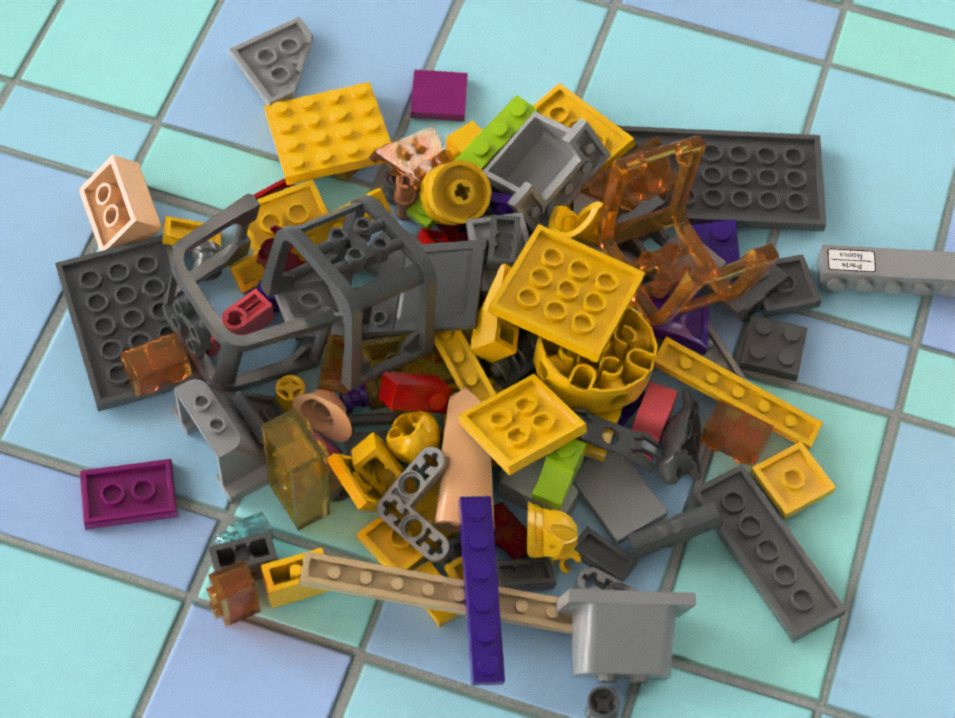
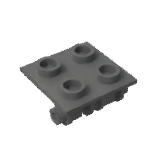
(514, 367)

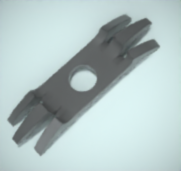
(627, 441)

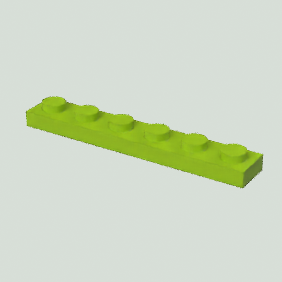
(484, 147)

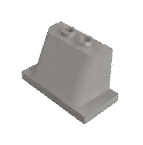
(546, 166)
(230, 437)
(623, 632)

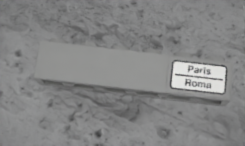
(886, 270)

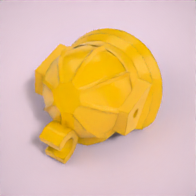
(577, 227)
(551, 535)

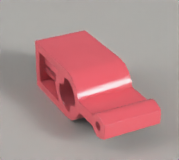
(245, 317)
(655, 411)

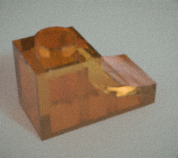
(332, 365)

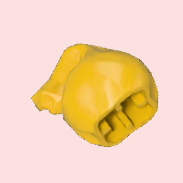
(412, 434)

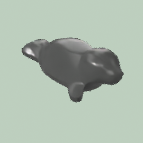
(681, 443)

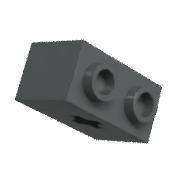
(254, 549)

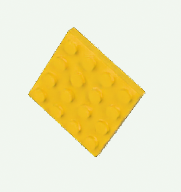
(327, 132)
(566, 293)

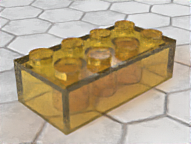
(297, 468)

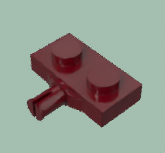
(509, 532)

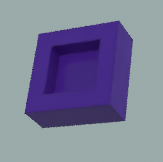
(499, 203)

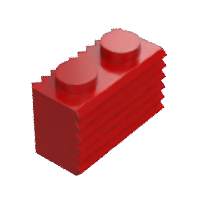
(414, 392)

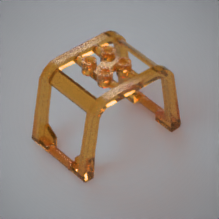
(686, 279)

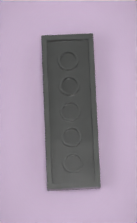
(769, 554)

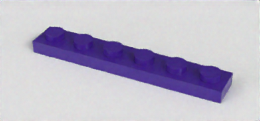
(481, 591)

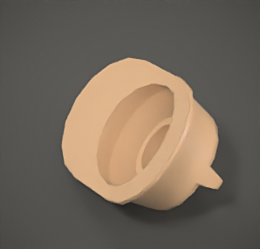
(325, 414)

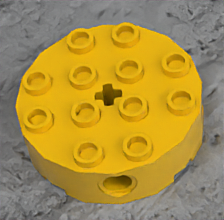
(612, 381)

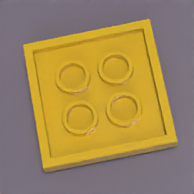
(522, 424)

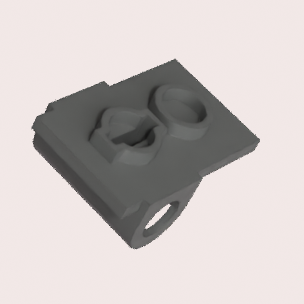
(755, 295)

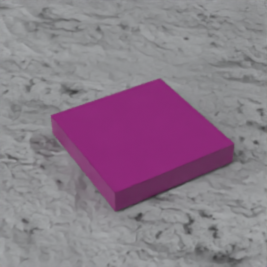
(439, 95)

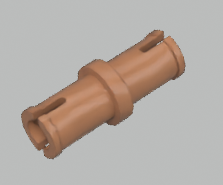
(404, 195)

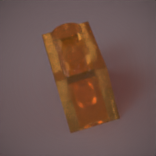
(155, 364)
(736, 434)
(233, 593)

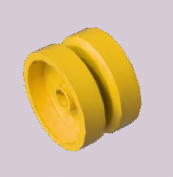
(471, 190)

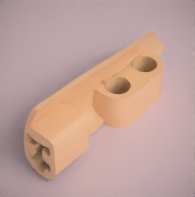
(467, 468)

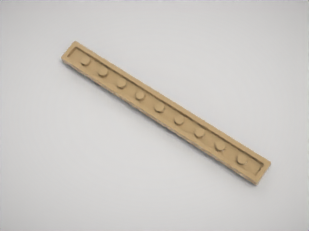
(426, 591)

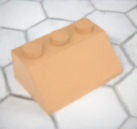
(119, 204)

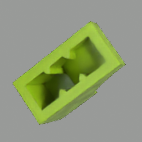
(558, 474)

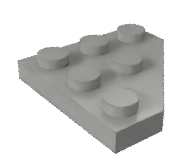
(275, 60)

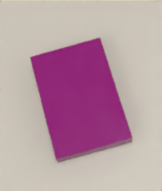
(128, 494)

